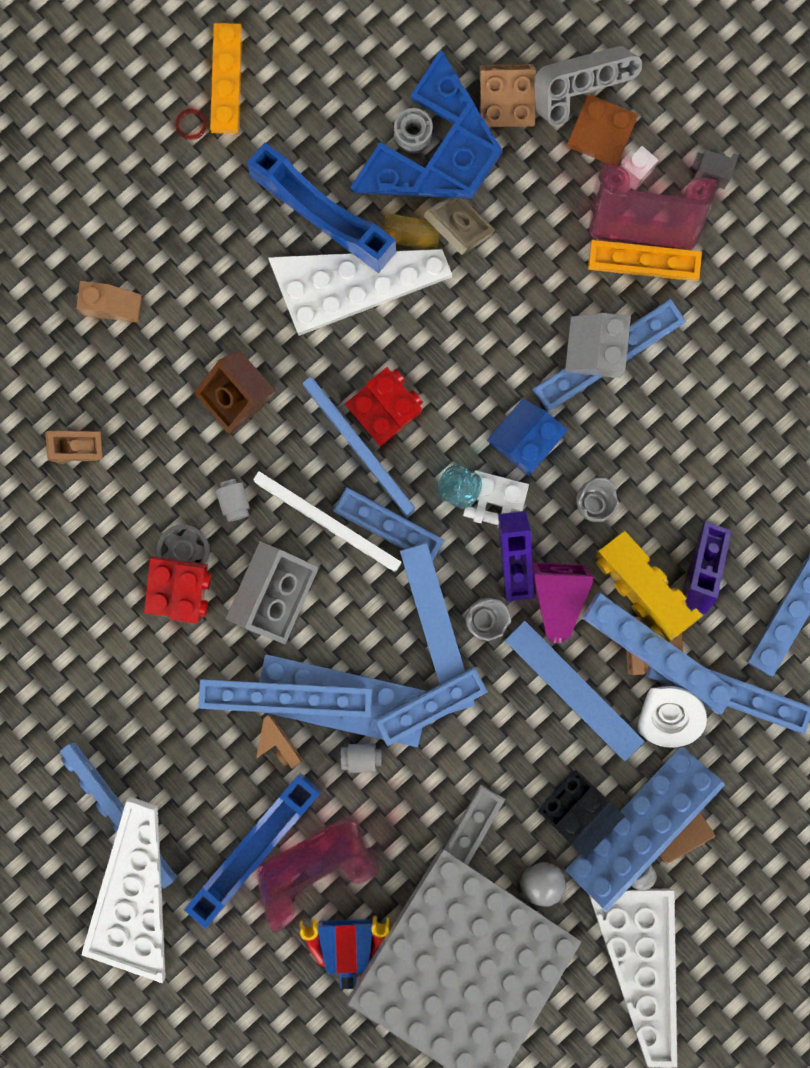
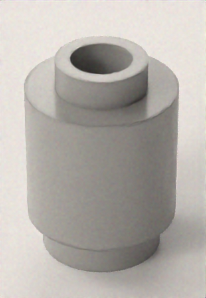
(233, 500)
(360, 758)

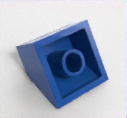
(527, 436)

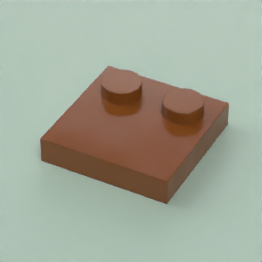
(602, 130)

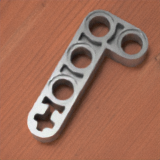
(580, 75)

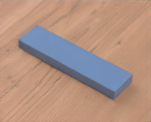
(385, 522)
(430, 706)

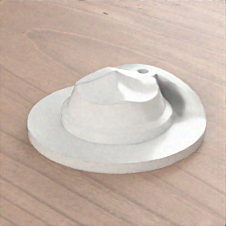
(672, 717)

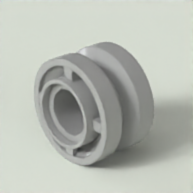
(413, 118)

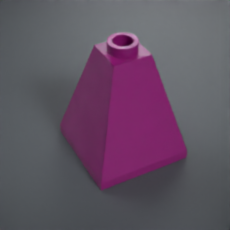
(560, 596)

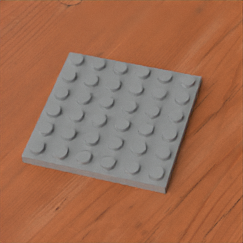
(463, 969)

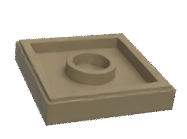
(459, 223)

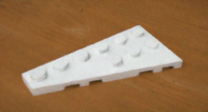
(341, 285)
(128, 911)
(642, 951)

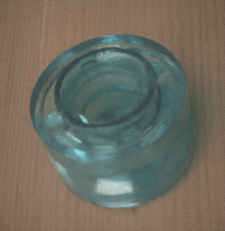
(459, 486)

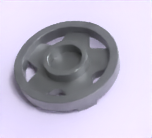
(184, 546)

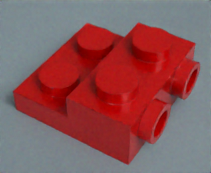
(385, 406)
(177, 589)

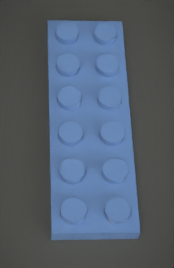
(385, 695)
(649, 827)

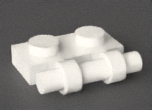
(499, 492)

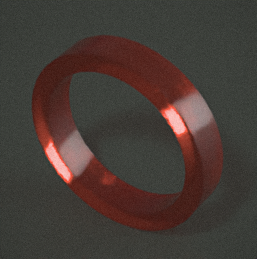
(191, 137)

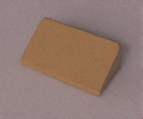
(694, 835)

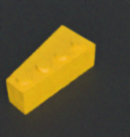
(646, 587)

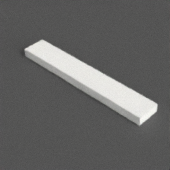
(327, 522)

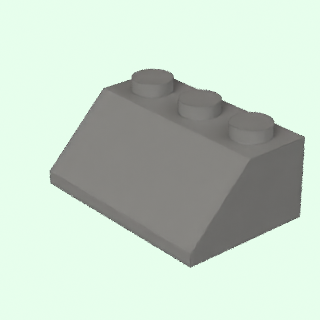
(272, 593)

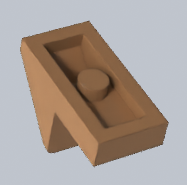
(73, 446)
(274, 735)

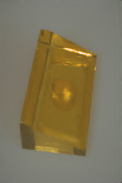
(412, 232)

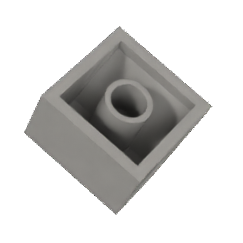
(598, 344)

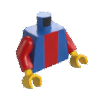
(344, 945)

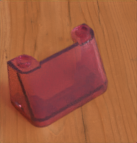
(648, 217)
(312, 859)

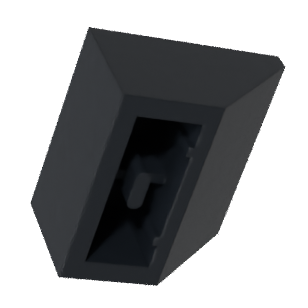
(581, 813)

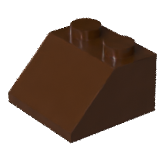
(234, 391)

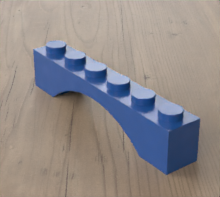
(356, 235)
(252, 850)

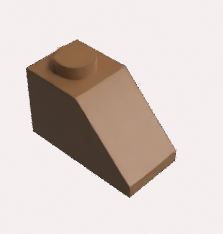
(108, 302)

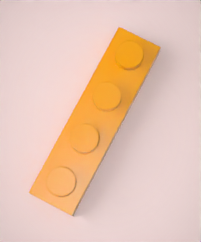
(226, 78)
(644, 260)

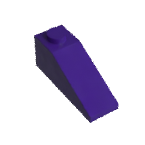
(516, 555)
(706, 568)

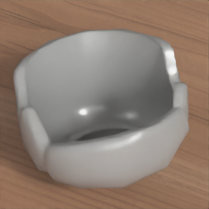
(597, 500)
(488, 618)
(543, 884)

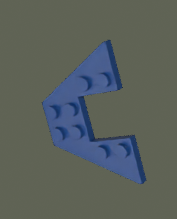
(460, 160)

